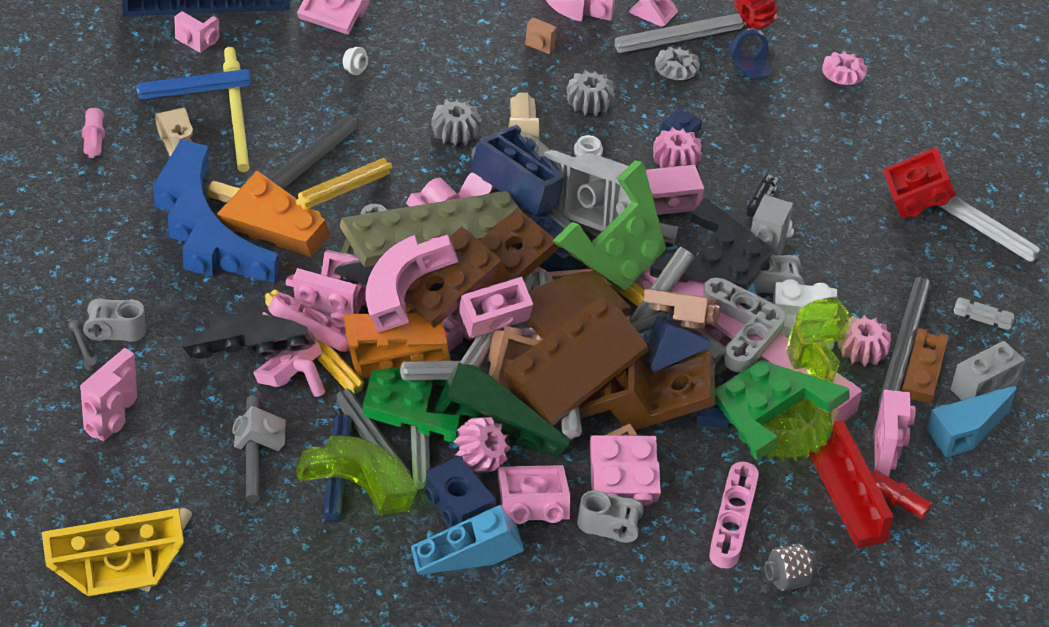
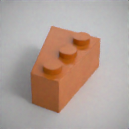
(272, 215)
(394, 346)

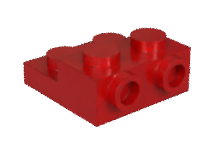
(919, 183)

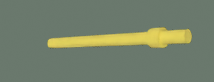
(232, 64)

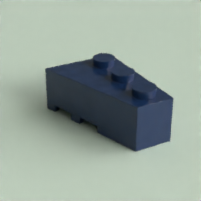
(515, 167)

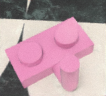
(287, 363)

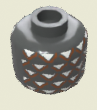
(791, 567)

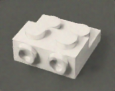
(793, 297)

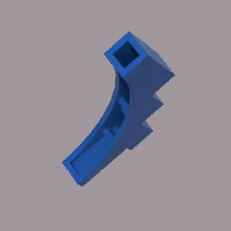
(207, 241)

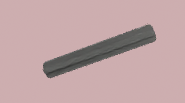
(365, 426)

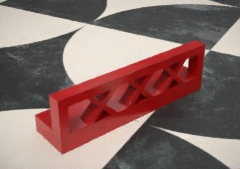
(853, 488)

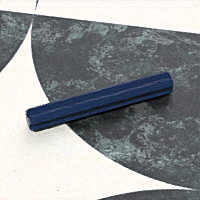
(336, 485)

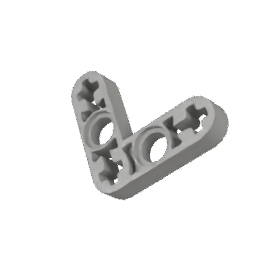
(755, 323)

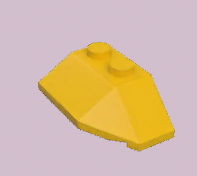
(115, 552)

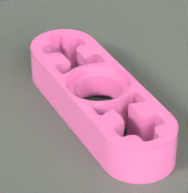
(320, 325)

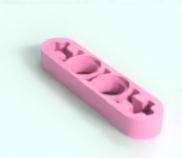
(735, 514)

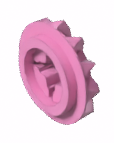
(842, 74)

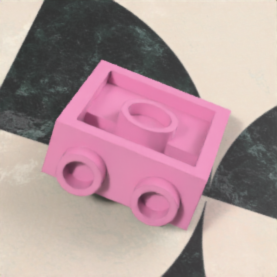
(333, 14)
(108, 394)
(892, 429)
(626, 467)
(534, 493)

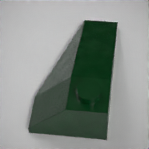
(480, 396)

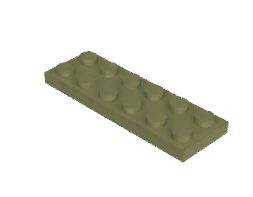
(379, 231)

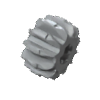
(590, 93)
(456, 122)

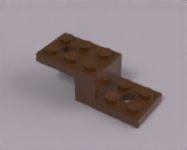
(481, 265)
(654, 397)

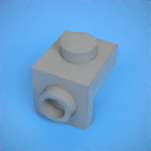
(259, 427)

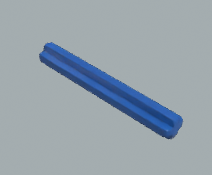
(193, 84)

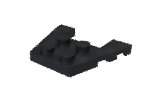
(729, 254)

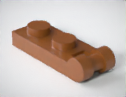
(924, 366)

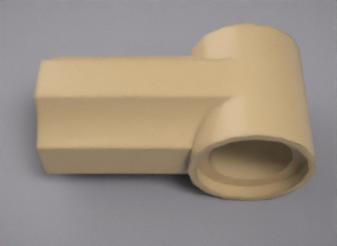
(524, 114)

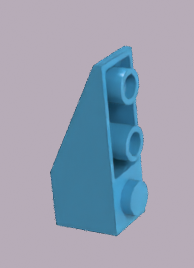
(966, 423)
(469, 544)

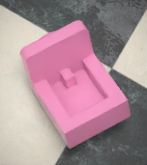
(195, 33)

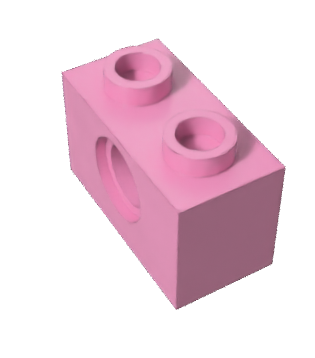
(495, 307)

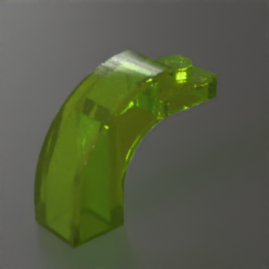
(814, 326)
(364, 464)

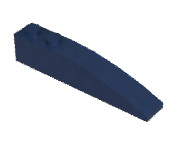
(172, 7)

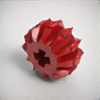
(757, 13)

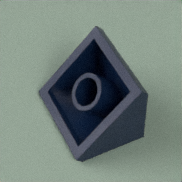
(672, 343)

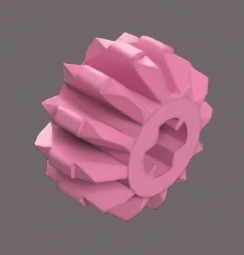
(677, 149)
(865, 341)
(482, 444)

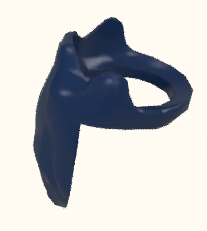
(755, 65)

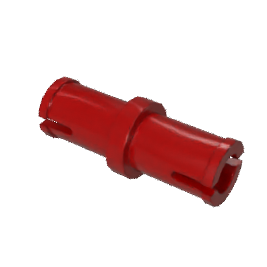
(902, 496)

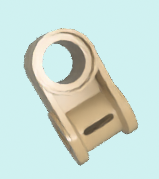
(173, 127)

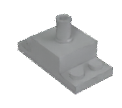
(590, 188)

